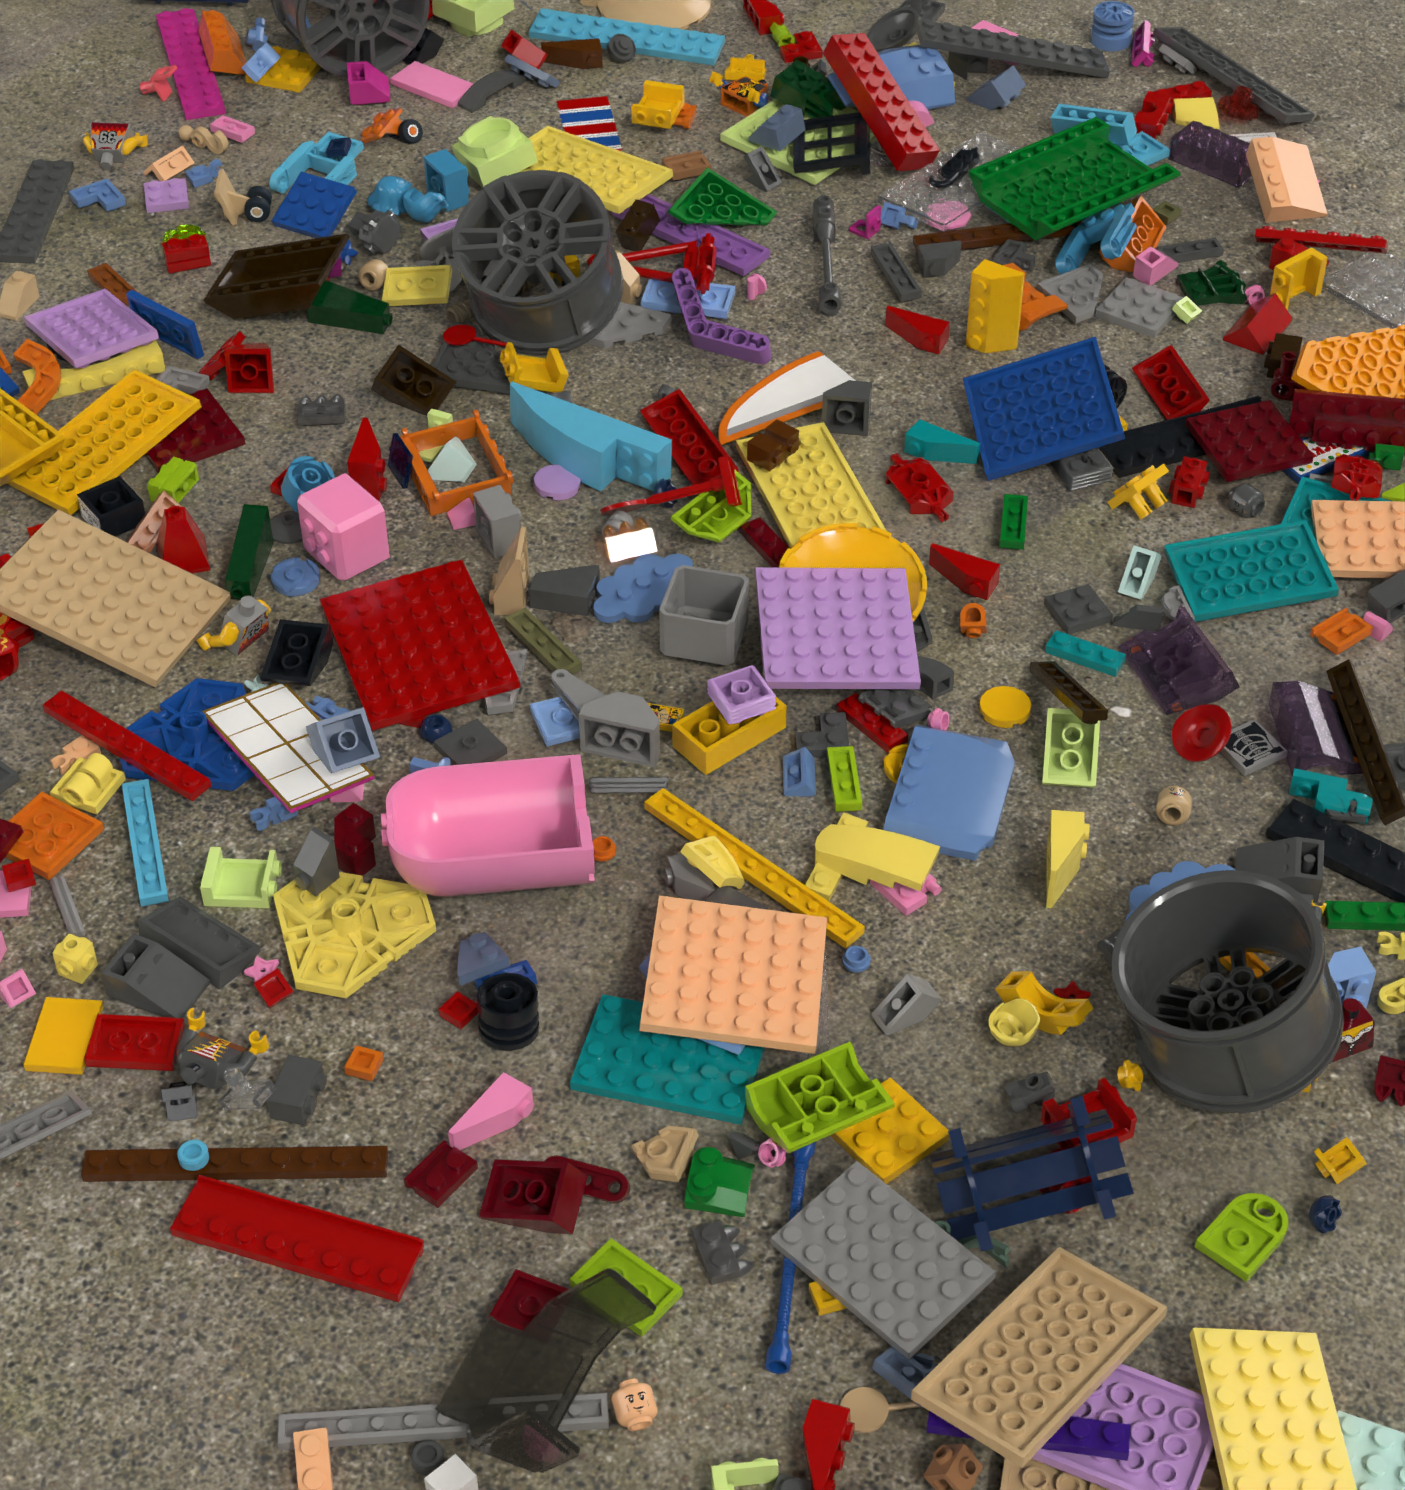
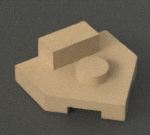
(667, 1154)

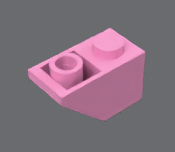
(1152, 266)

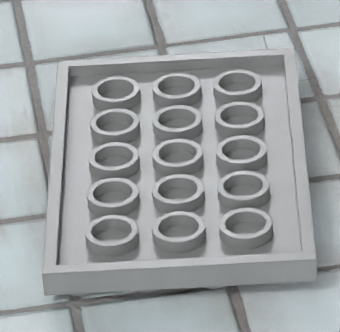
(883, 1259)

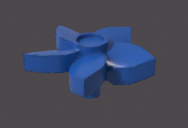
(348, 252)

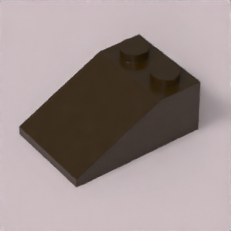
(412, 382)

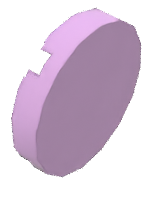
(556, 483)

